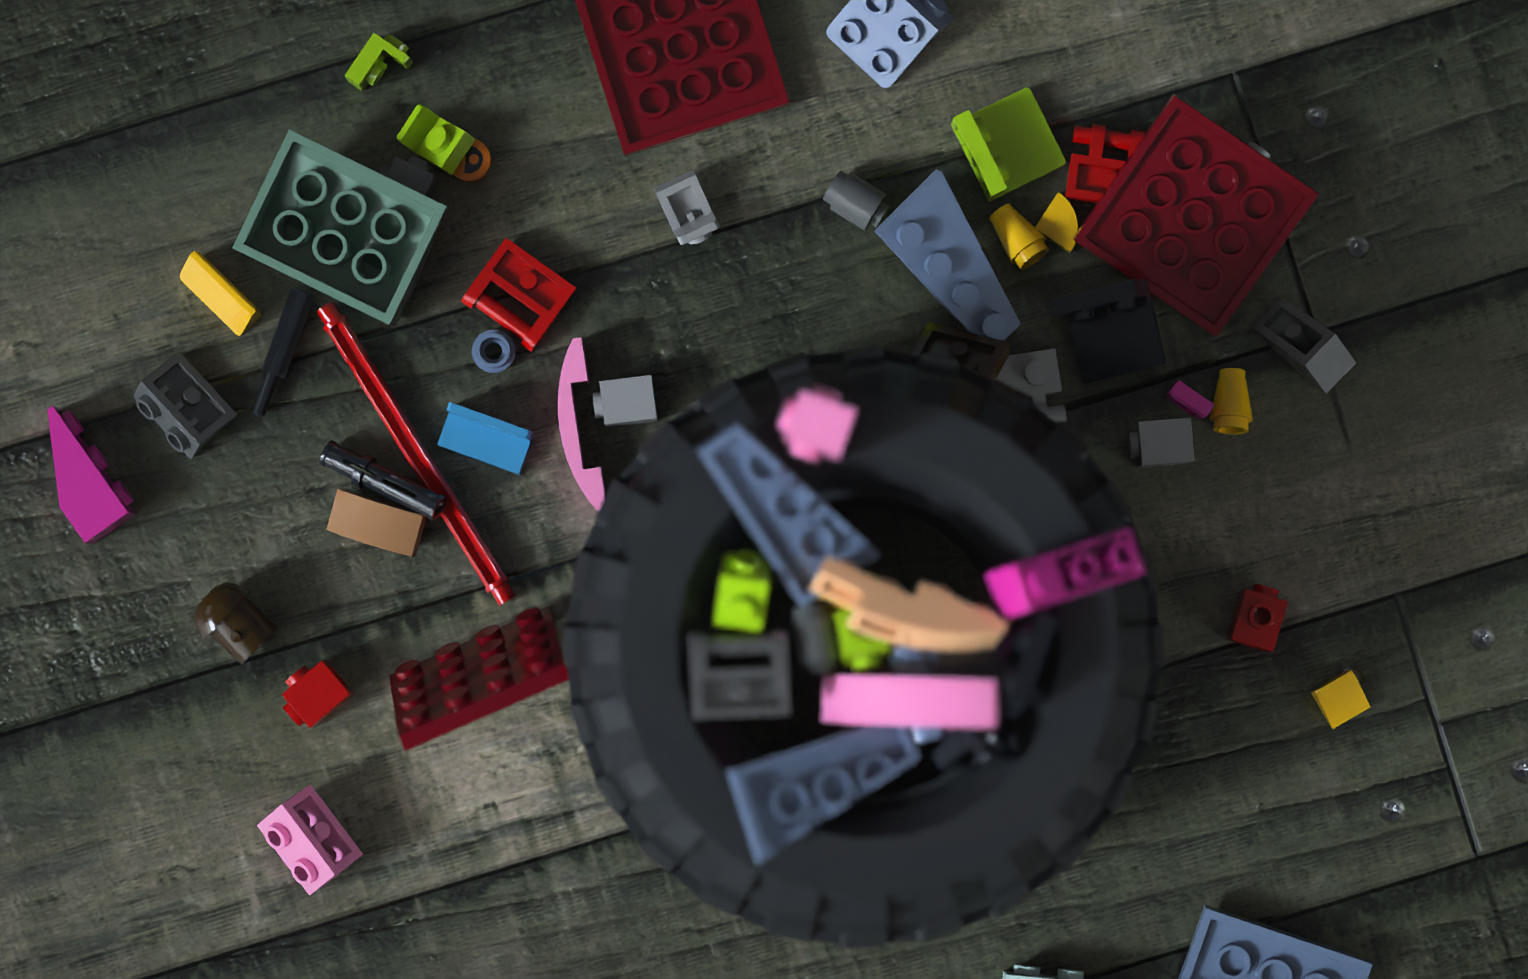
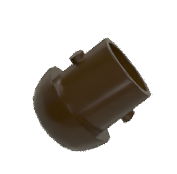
(232, 620)

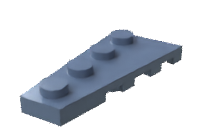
(943, 253)
(781, 512)
(805, 786)
(1245, 949)

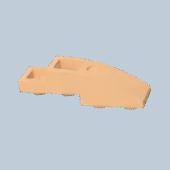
(922, 621)

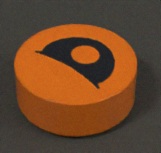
(474, 164)

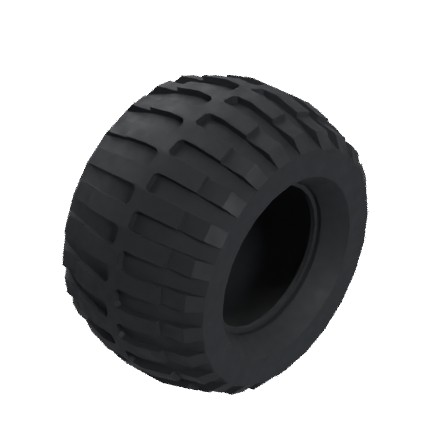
(911, 853)

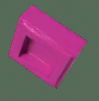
(1189, 400)

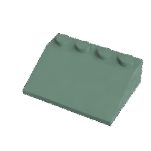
(341, 228)

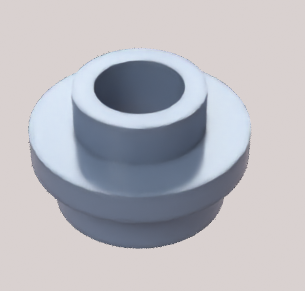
(486, 339)

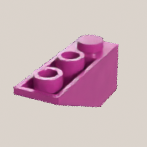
(83, 487)
(1065, 573)

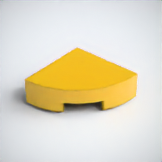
(1059, 223)

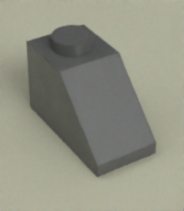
(1305, 344)

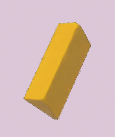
(219, 293)

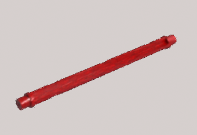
(415, 453)

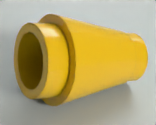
(1018, 237)
(1232, 403)

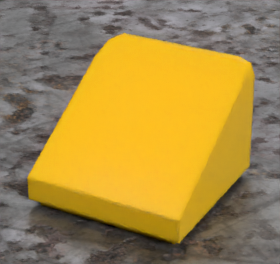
(1340, 698)

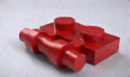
(1092, 174)

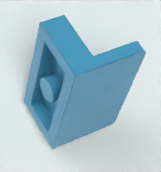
(485, 438)

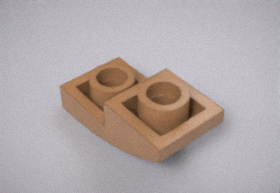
(376, 522)

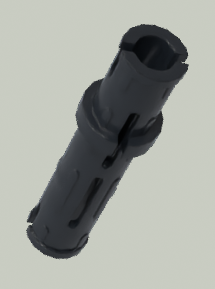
(339, 459)

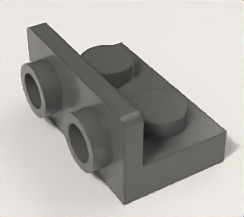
(183, 405)

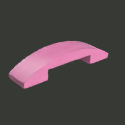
(575, 373)
(910, 701)

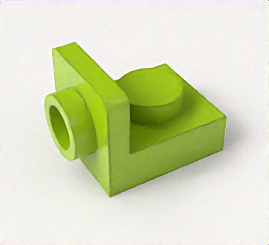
(369, 63)
(435, 139)

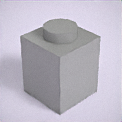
(626, 401)
(1162, 442)

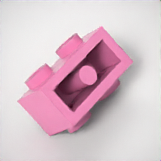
(816, 425)
(309, 839)

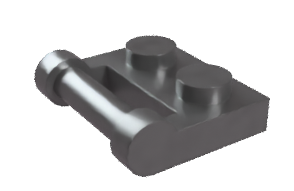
(739, 691)

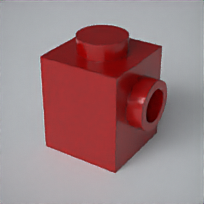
(1257, 618)
(314, 694)

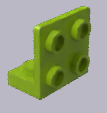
(1008, 143)

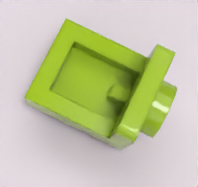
(742, 591)
(859, 649)

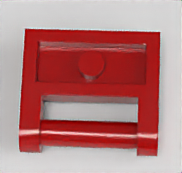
(528, 283)

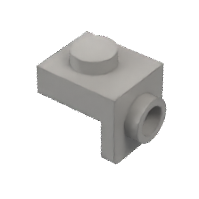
(687, 209)

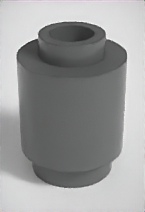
(857, 200)
(815, 639)

